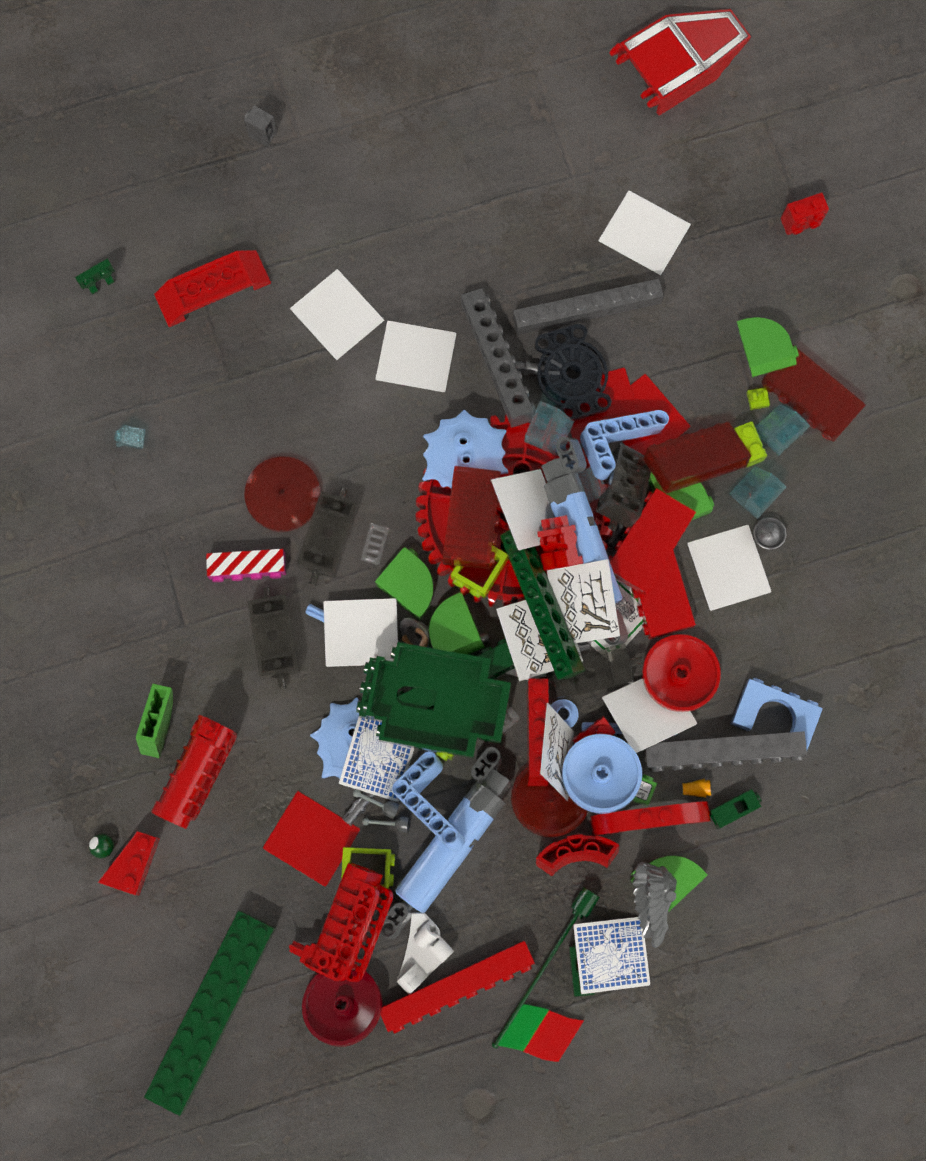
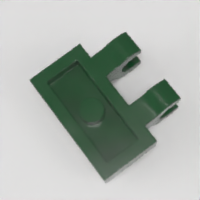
(91, 276)

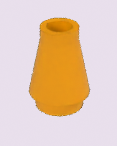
(697, 788)

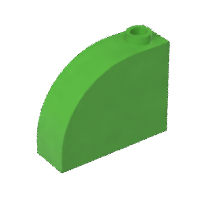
(766, 345)
(691, 496)
(408, 582)
(454, 627)
(155, 721)
(684, 870)

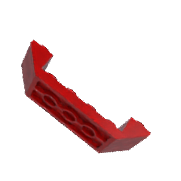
(210, 284)

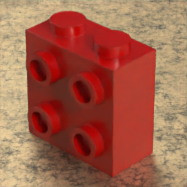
(804, 214)

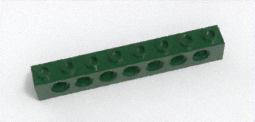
(544, 609)

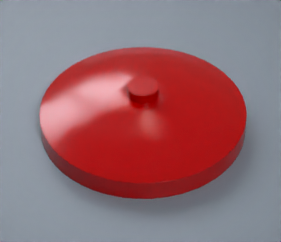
(681, 673)

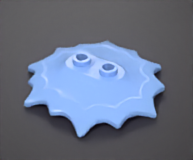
(445, 450)
(335, 738)

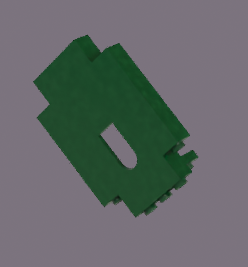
(465, 704)

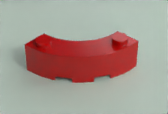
(575, 849)

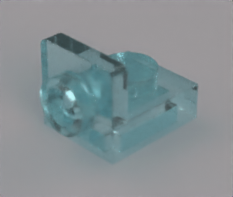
(130, 437)

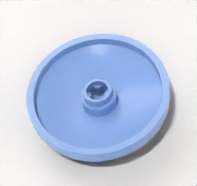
(602, 773)

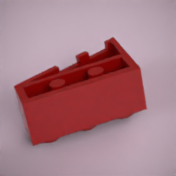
(132, 864)

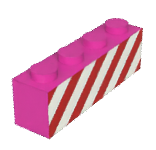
(246, 564)

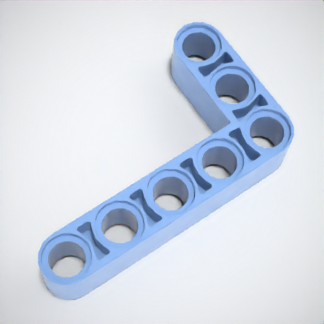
(600, 433)
(414, 787)

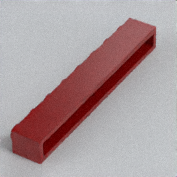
(455, 986)

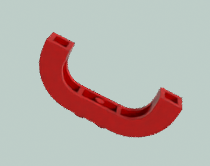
(650, 818)

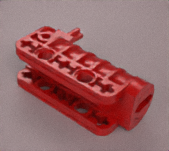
(195, 772)
(347, 926)

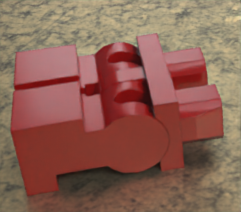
(558, 543)

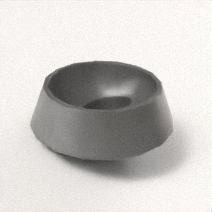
(769, 533)

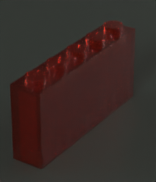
(815, 396)
(696, 457)
(471, 518)

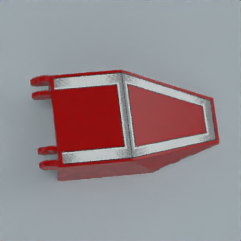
(682, 53)

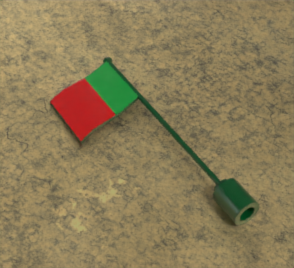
(537, 1028)

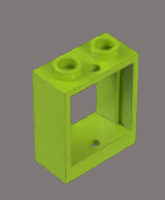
(475, 589)
(390, 861)

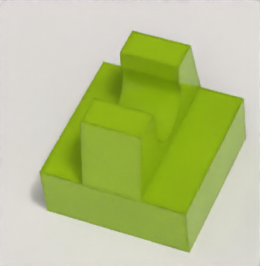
(758, 398)

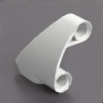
(423, 953)

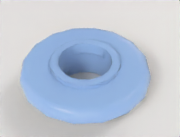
(570, 707)

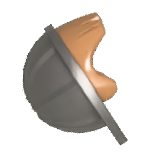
(415, 632)

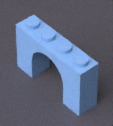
(755, 694)

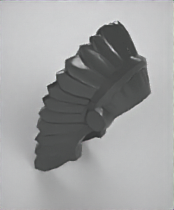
(653, 897)

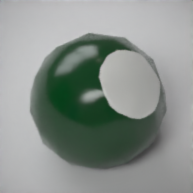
(101, 846)

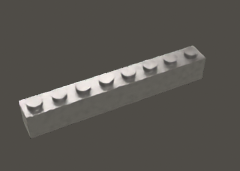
(587, 306)
(725, 750)

